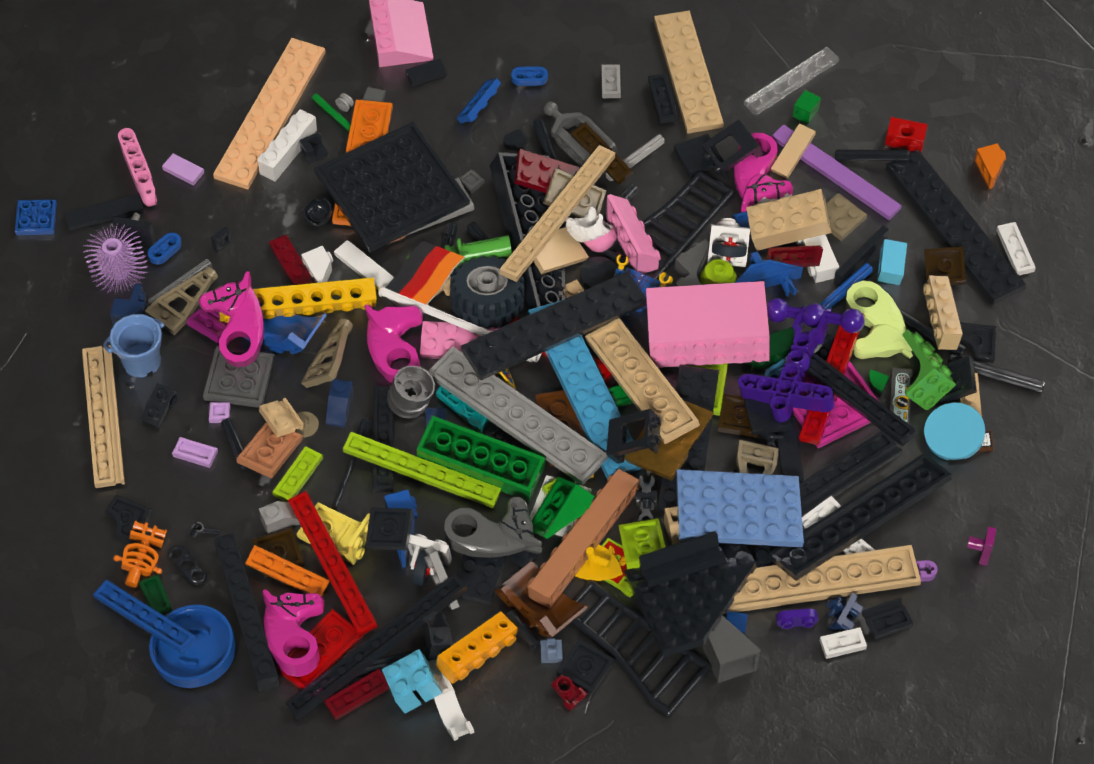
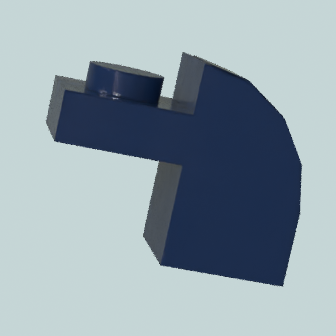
(125, 307)

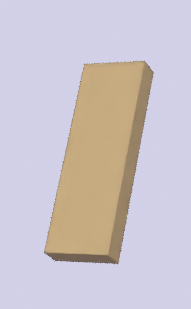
(793, 151)

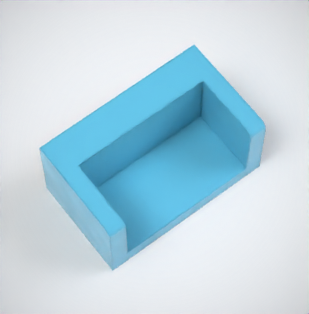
(891, 262)

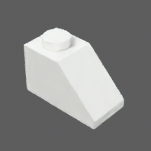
(318, 264)

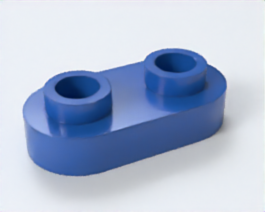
(529, 76)
(163, 249)

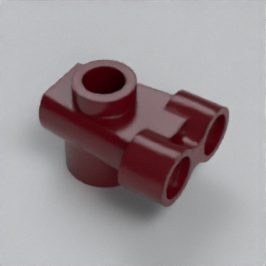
(572, 695)

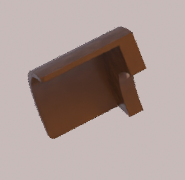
(548, 621)

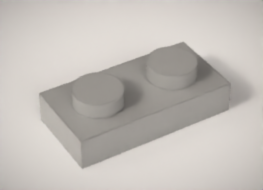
(611, 81)

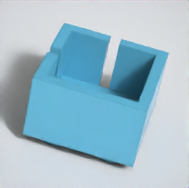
(408, 675)

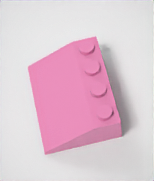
(400, 32)

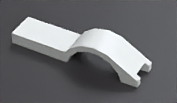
(449, 707)

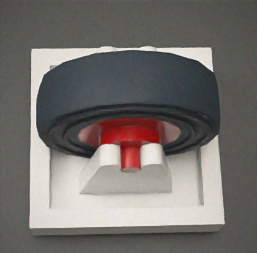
(729, 244)
(416, 547)

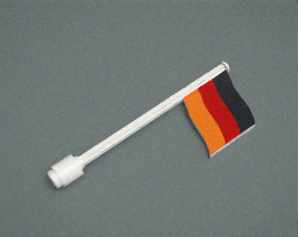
(423, 278)

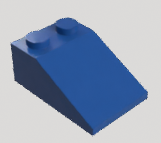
(402, 500)

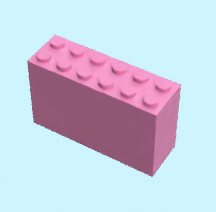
(708, 324)

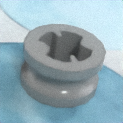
(344, 102)

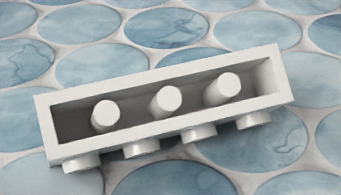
(286, 145)

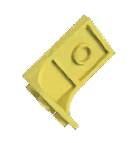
(345, 532)

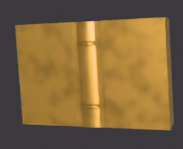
(673, 454)

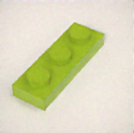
(297, 474)

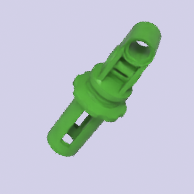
(497, 247)

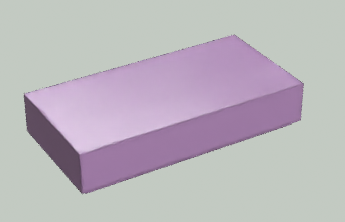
(183, 169)
(195, 452)

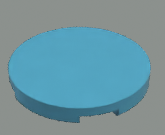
(954, 431)

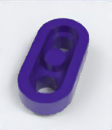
(800, 617)

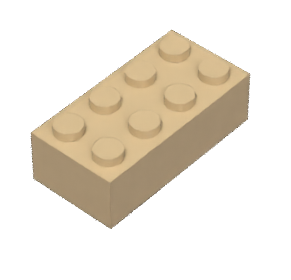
(788, 220)

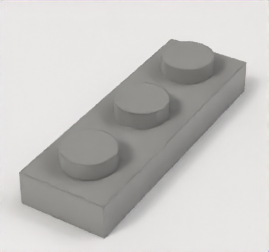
(433, 561)

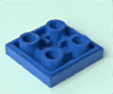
(35, 217)

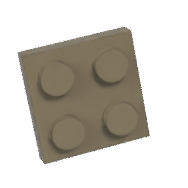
(843, 216)

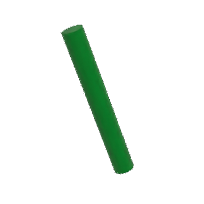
(330, 110)

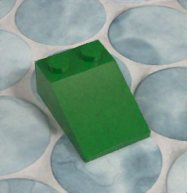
(561, 507)

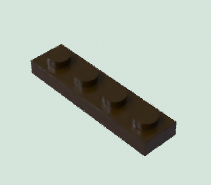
(590, 140)

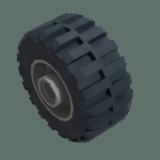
(484, 295)

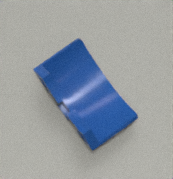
(289, 332)

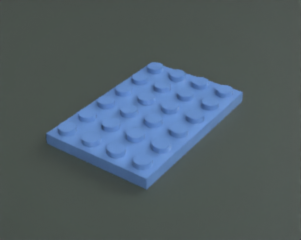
(739, 507)

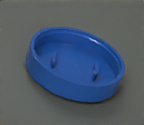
(208, 655)

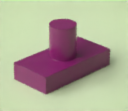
(983, 545)

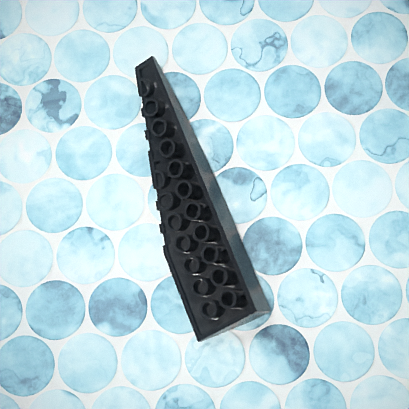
(520, 212)

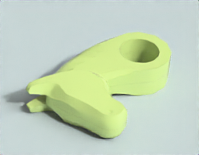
(884, 320)

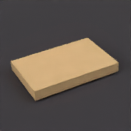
(560, 252)

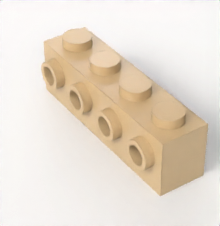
(942, 312)

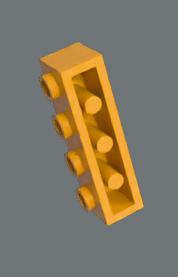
(476, 648)

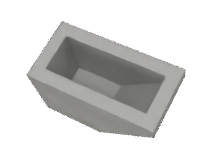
(278, 517)

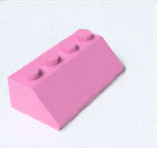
(632, 235)

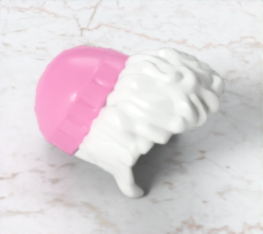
(592, 231)

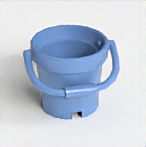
(136, 343)

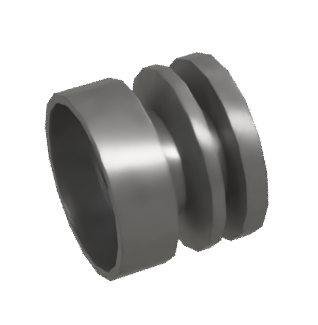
(410, 392)

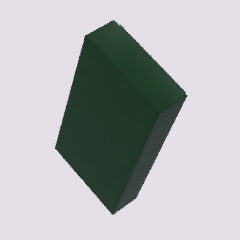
(155, 594)

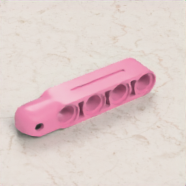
(137, 166)

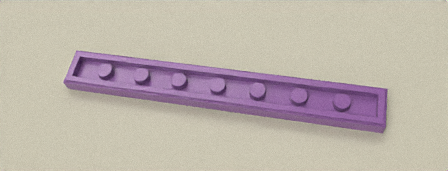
(843, 177)

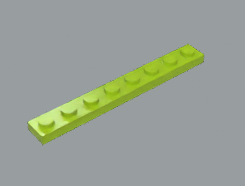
(422, 470)

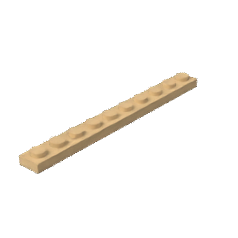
(557, 213)

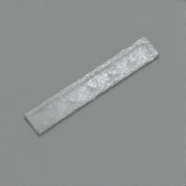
(791, 80)

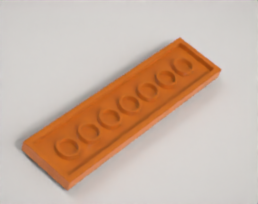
(368, 123)

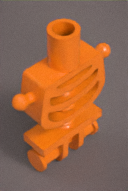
(138, 562)

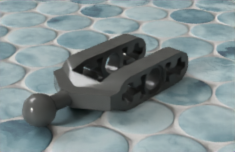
(565, 140)

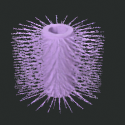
(116, 259)

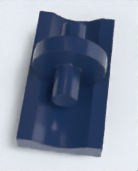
(842, 609)

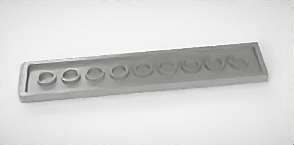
(519, 417)

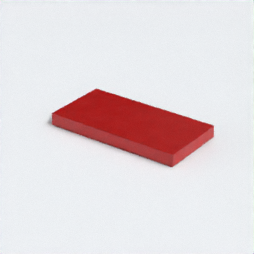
(334, 640)

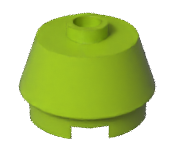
(717, 272)

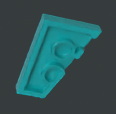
(470, 415)

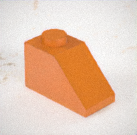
(990, 163)

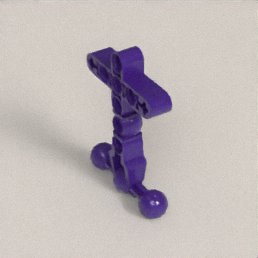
(789, 390)

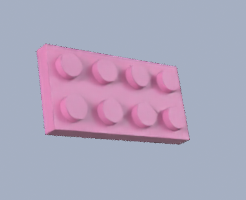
(440, 337)

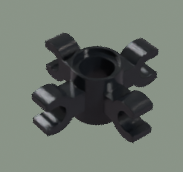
(646, 498)

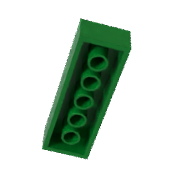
(482, 457)

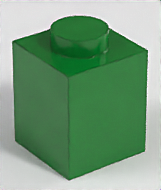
(806, 107)

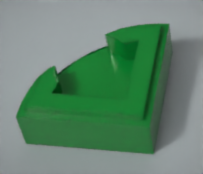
(878, 381)

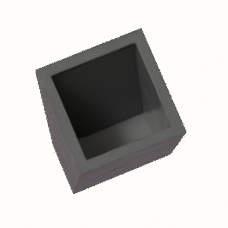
(730, 652)

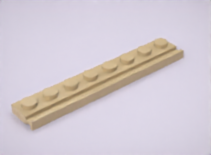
(103, 417)

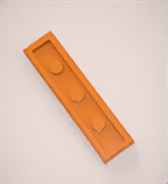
(286, 571)

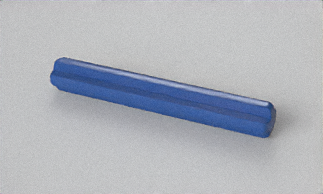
(841, 291)

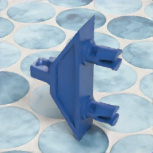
(771, 273)

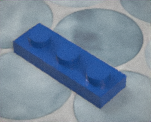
(479, 101)

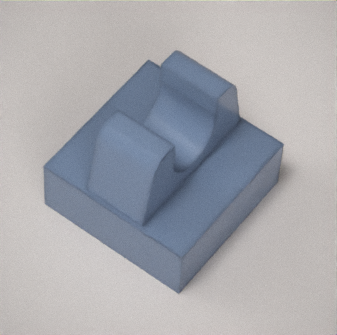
(551, 651)

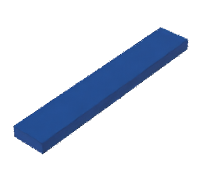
(145, 617)

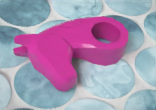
(384, 336)

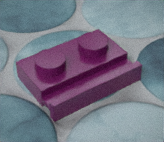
(207, 323)

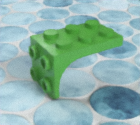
(934, 377)

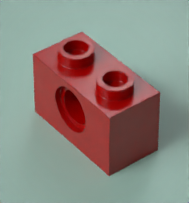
(906, 134)

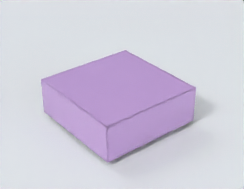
(219, 411)

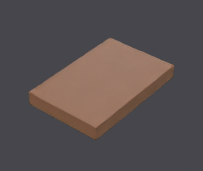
(267, 452)

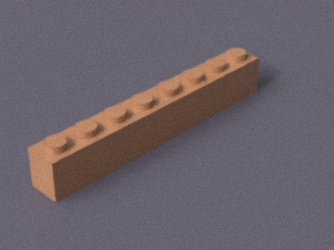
(586, 533)

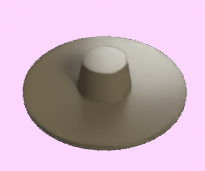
(310, 424)

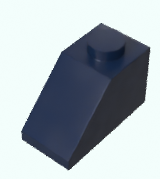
(339, 403)

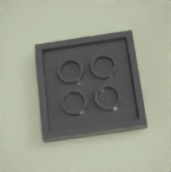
(239, 384)

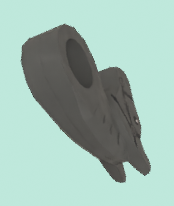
(491, 539)

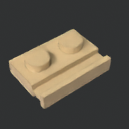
(281, 417)

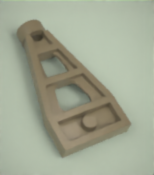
(175, 320)
(321, 373)
(756, 454)

